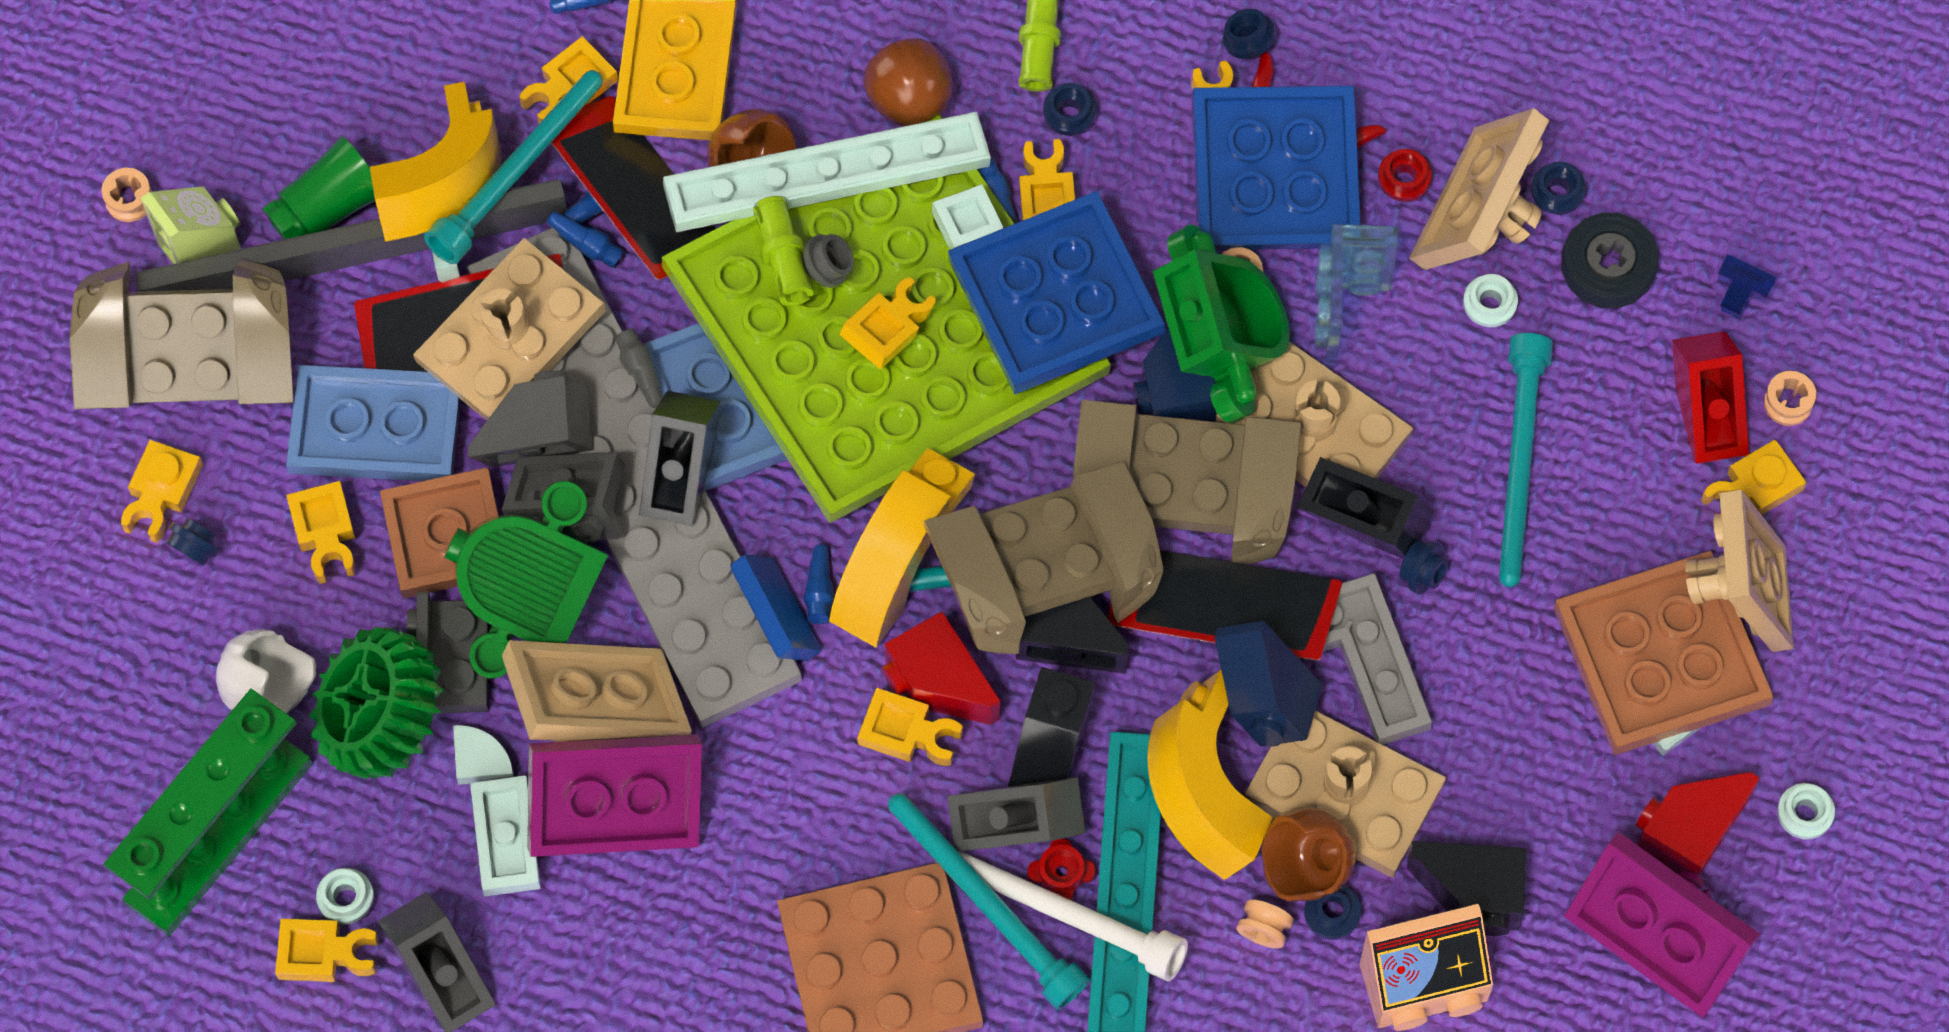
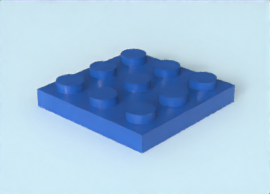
(1274, 165)
(1056, 292)

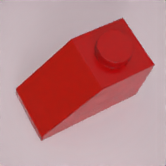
(1711, 395)
(938, 670)
(1694, 820)

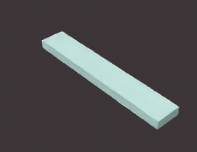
(827, 170)

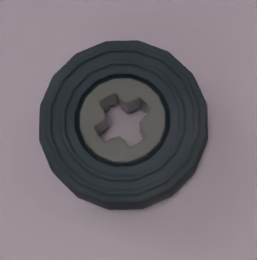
(1617, 284)

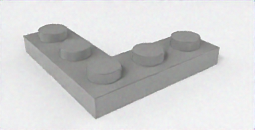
(1377, 662)

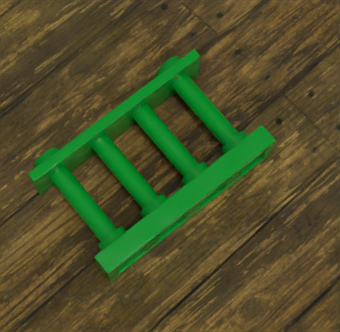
(209, 813)

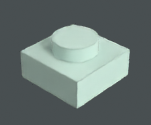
(965, 216)

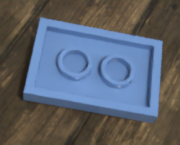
(692, 366)
(372, 424)

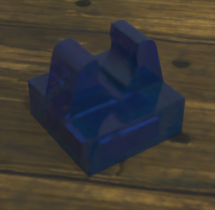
(1744, 284)

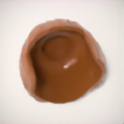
(908, 82)
(749, 136)
(1307, 854)

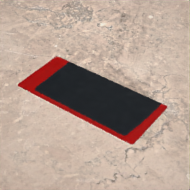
(625, 181)
(401, 321)
(1209, 594)

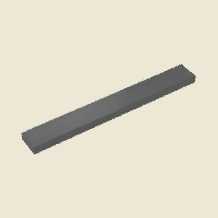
(347, 245)

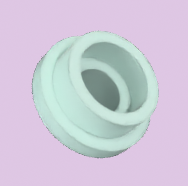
(1490, 286)
(1810, 796)
(341, 880)

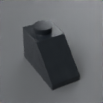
(678, 457)
(1365, 508)
(1074, 637)
(1053, 728)
(1474, 875)

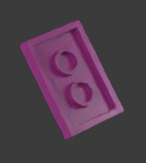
(614, 795)
(1662, 924)

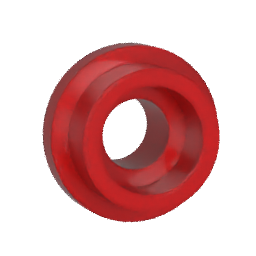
(1409, 162)

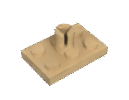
(1484, 193)
(509, 329)
(1333, 415)
(1748, 573)
(593, 691)
(1358, 782)

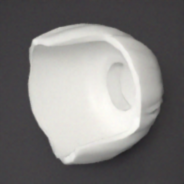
(266, 665)

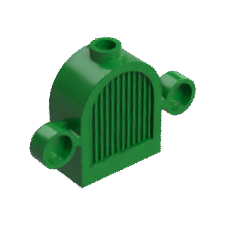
(1220, 318)
(525, 575)

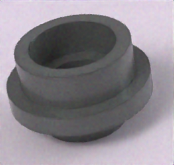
(828, 259)

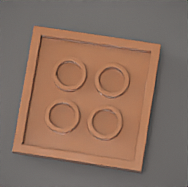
(1658, 658)
(881, 956)

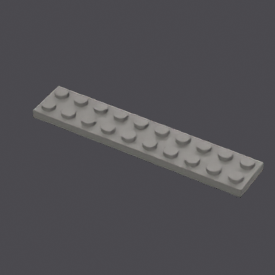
(672, 568)

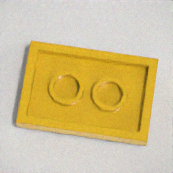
(674, 68)

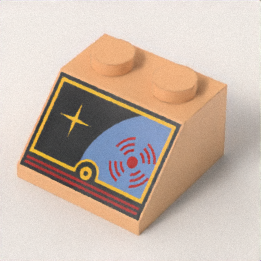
(1427, 968)

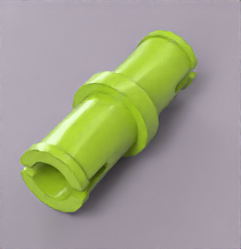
(1038, 39)
(783, 251)

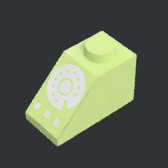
(191, 223)

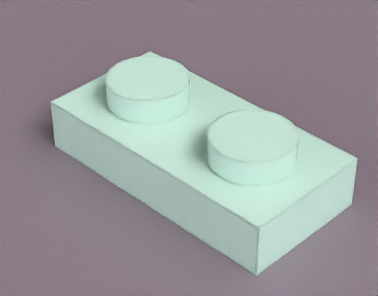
(501, 836)

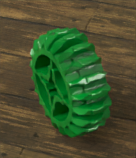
(376, 703)

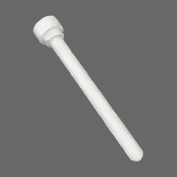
(1159, 952)

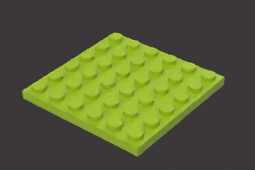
(820, 398)

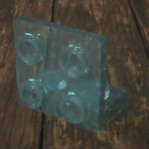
(1354, 260)

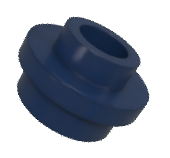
(1248, 34)
(1069, 96)
(1563, 175)
(193, 541)
(1424, 566)
(1329, 927)

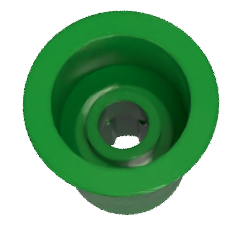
(323, 194)

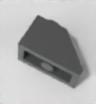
(536, 420)
(1016, 814)
(437, 962)

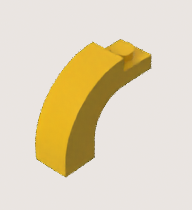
(444, 178)
(893, 544)
(1193, 791)

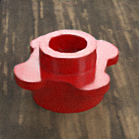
(1056, 856)

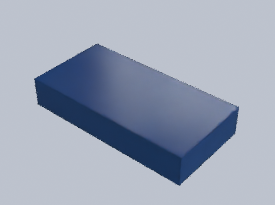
(775, 608)

